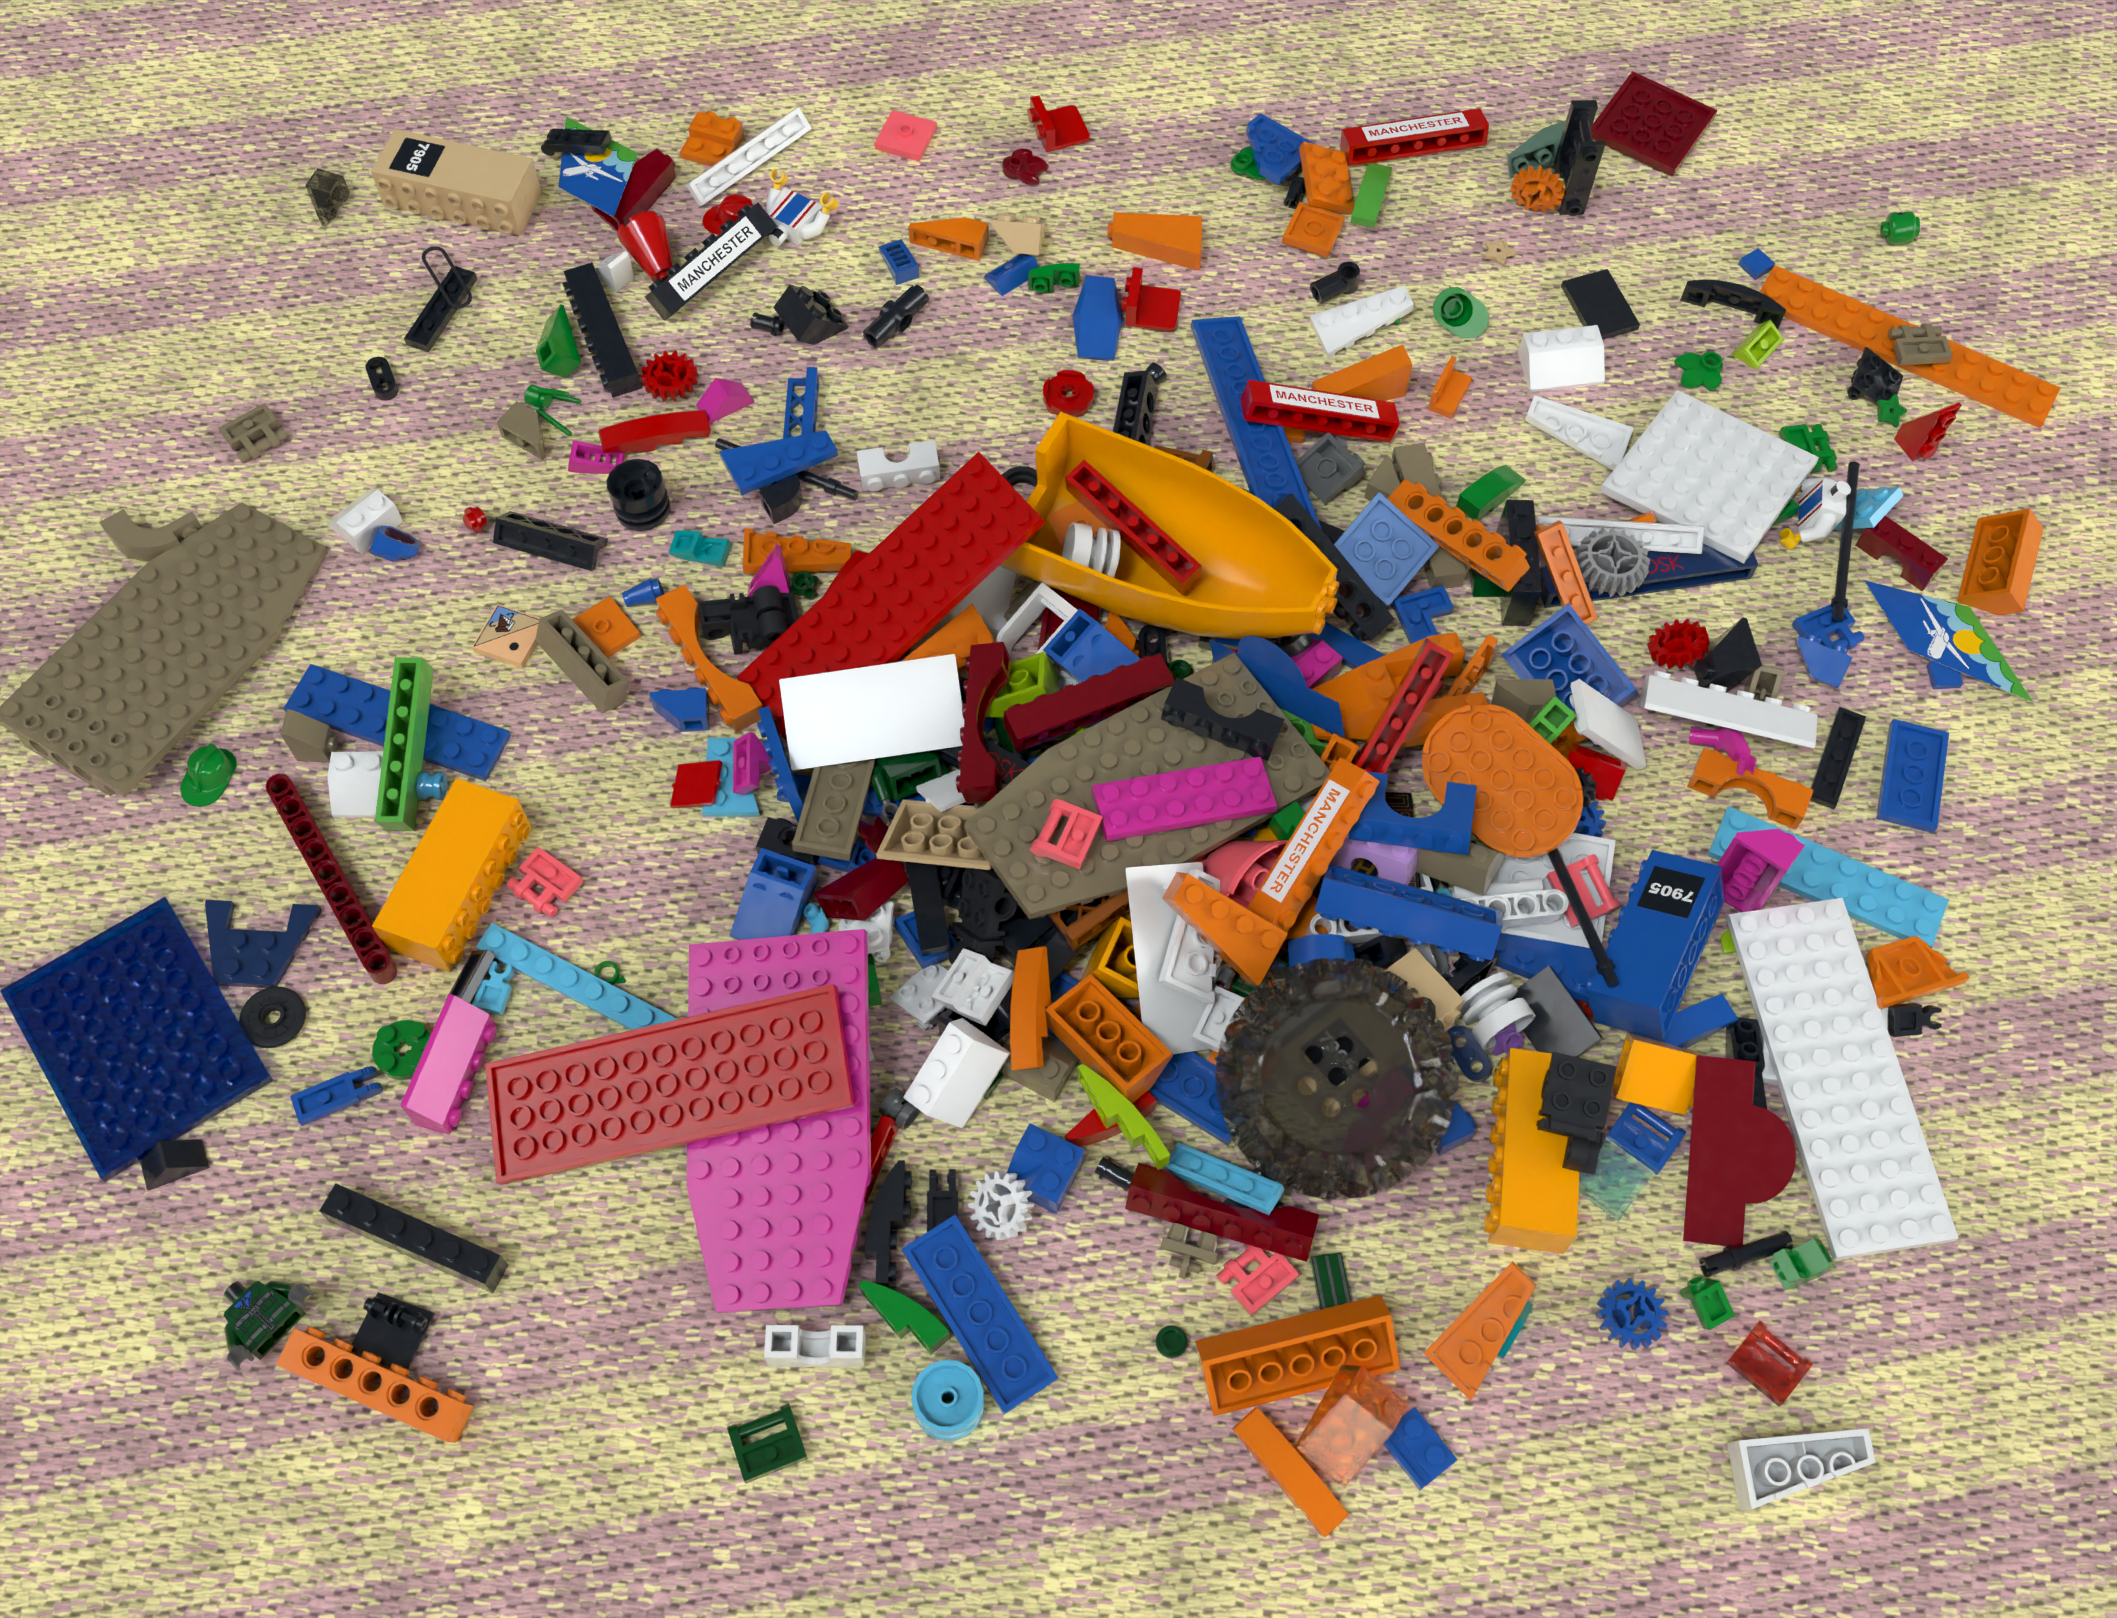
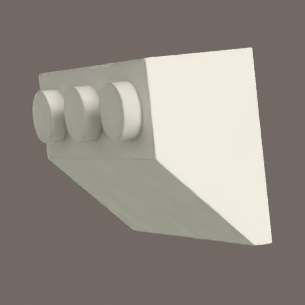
(1562, 358)
(956, 1074)

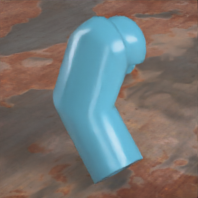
(816, 918)

